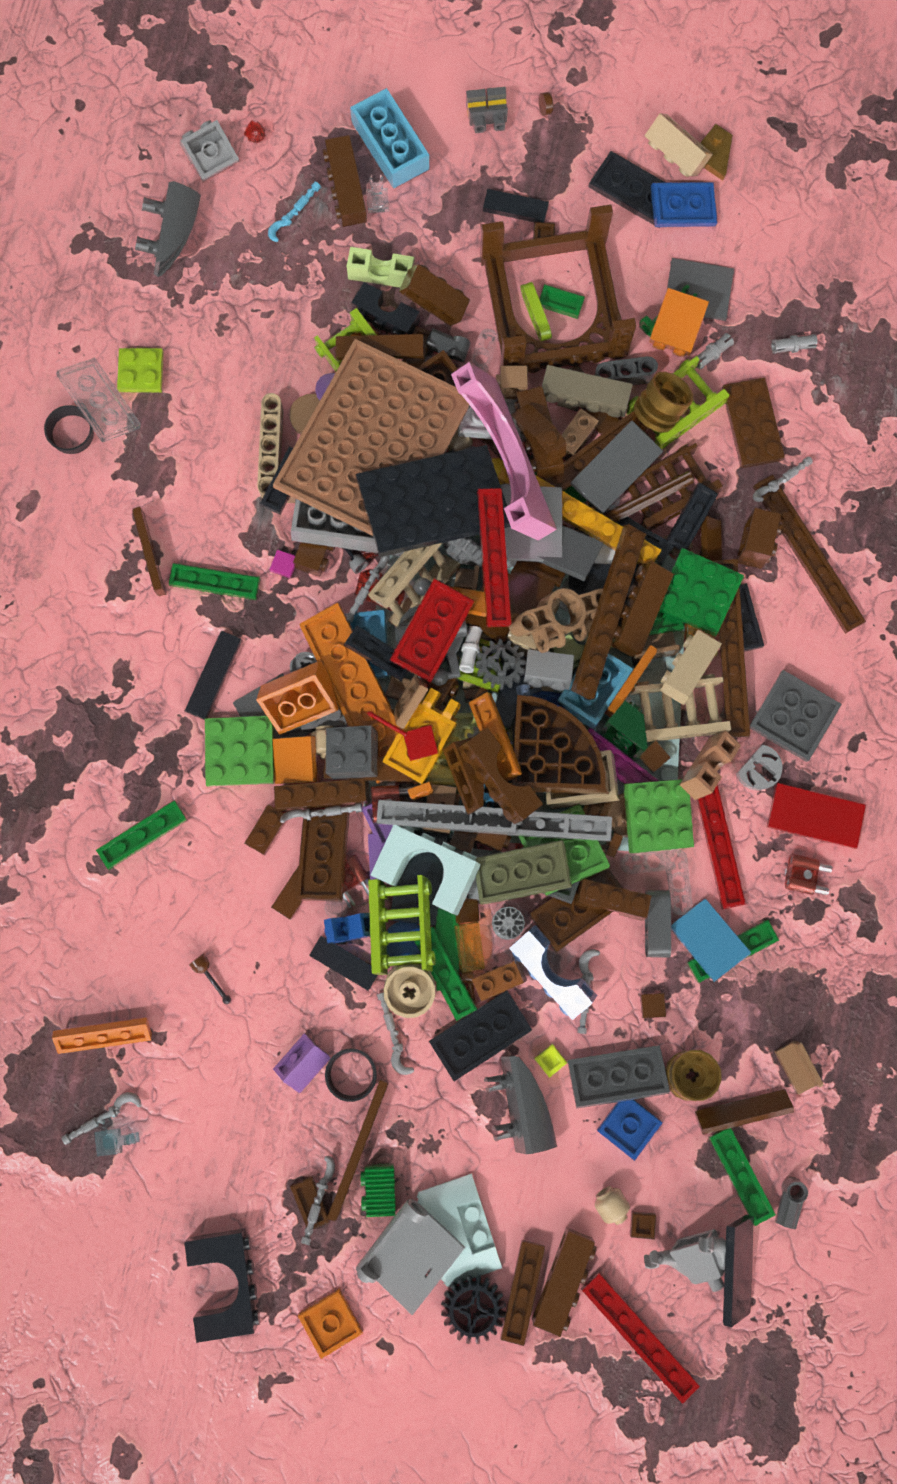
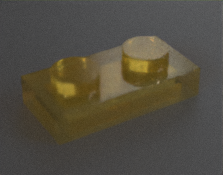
(469, 947)

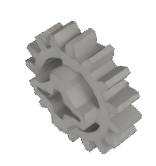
(464, 551)

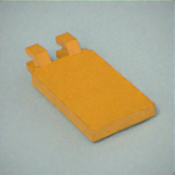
(443, 726)

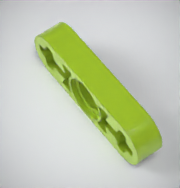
(536, 311)

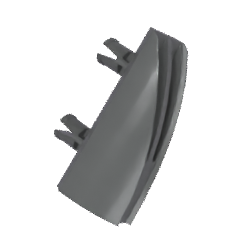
(178, 219)
(528, 1111)

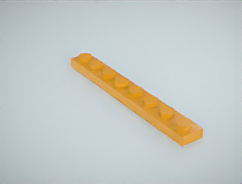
(592, 522)

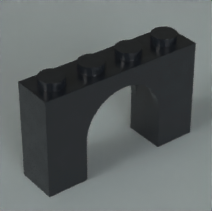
(240, 1316)

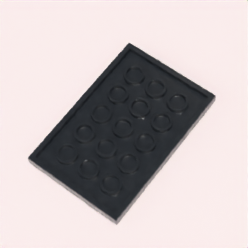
(427, 499)

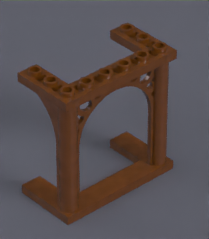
(512, 343)

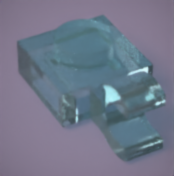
(111, 1141)

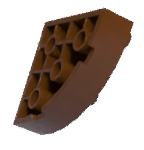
(556, 750)

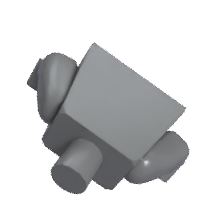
(696, 1257)

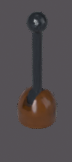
(201, 966)

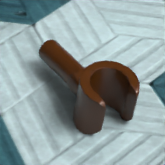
(467, 978)

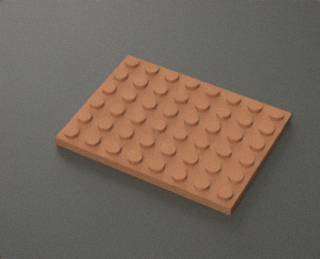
(367, 420)

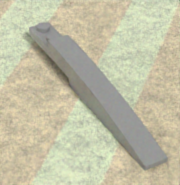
(493, 821)

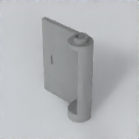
(524, 548)
(407, 1252)

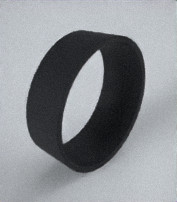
(57, 415)
(348, 1098)

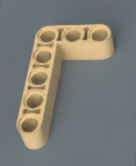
(270, 437)

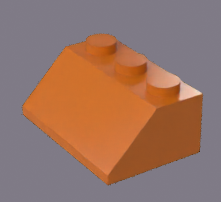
(298, 698)

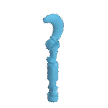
(298, 206)

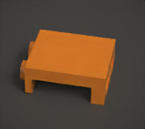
(678, 322)

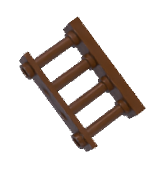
(670, 509)

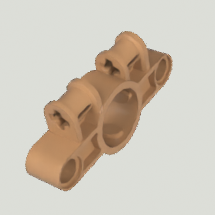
(545, 628)

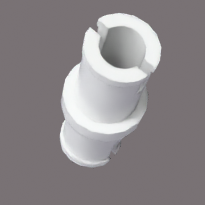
(470, 649)

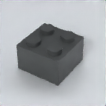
(351, 752)

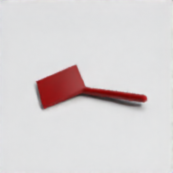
(419, 742)

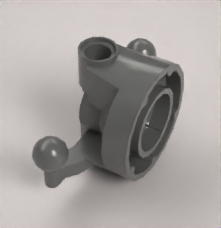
(441, 676)

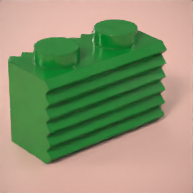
(380, 1190)

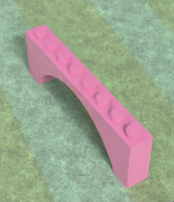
(527, 508)

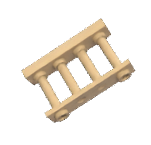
(401, 574)
(693, 727)

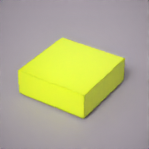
(550, 1060)

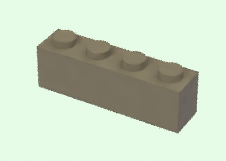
(586, 391)

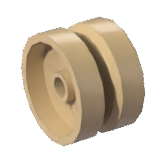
(404, 1002)

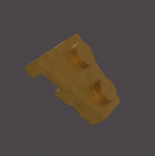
(718, 143)

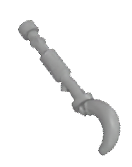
(774, 485)
(365, 590)
(328, 811)
(587, 975)
(398, 1048)
(113, 1111)
(315, 1208)

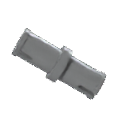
(794, 343)
(714, 350)

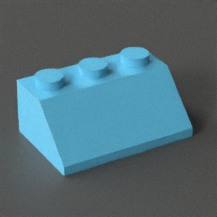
(611, 681)

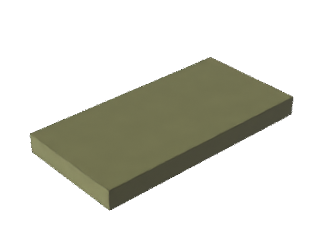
(523, 872)

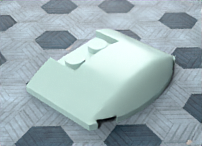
(462, 1214)

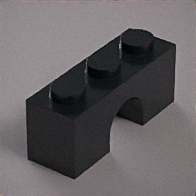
(398, 322)

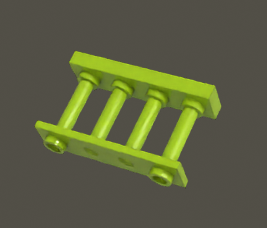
(357, 325)
(697, 413)
(379, 916)

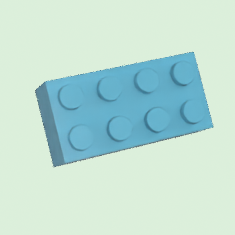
(390, 138)

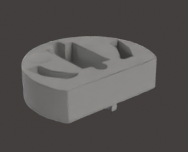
(758, 780)

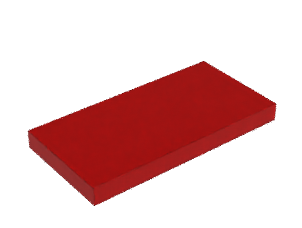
(432, 630)
(816, 816)

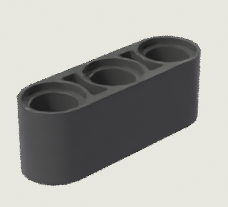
(633, 366)
(658, 925)

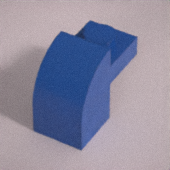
(347, 928)

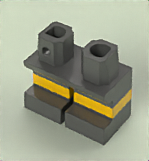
(493, 113)

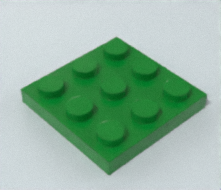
(700, 592)

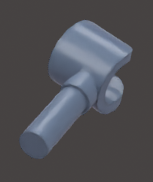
(524, 689)

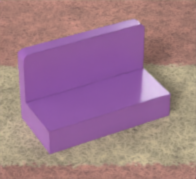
(301, 1063)

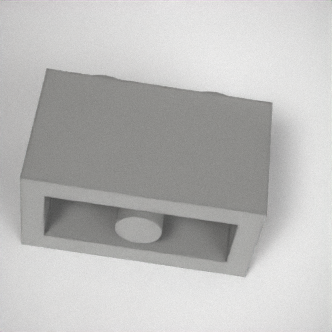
(548, 670)

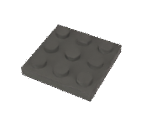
(795, 715)

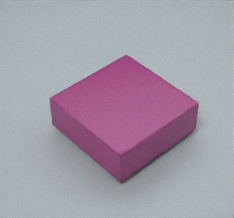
(283, 564)

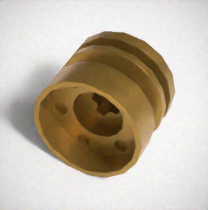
(663, 402)
(706, 1078)

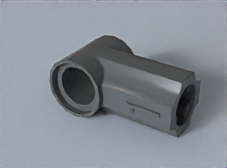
(455, 347)
(791, 1205)

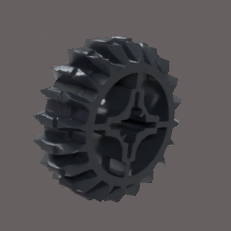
(484, 1311)

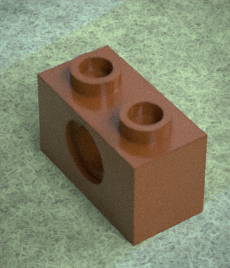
(499, 980)

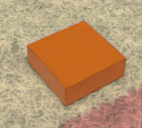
(420, 791)

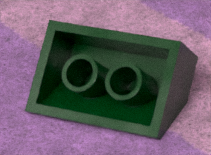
(627, 730)

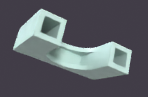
(458, 869)

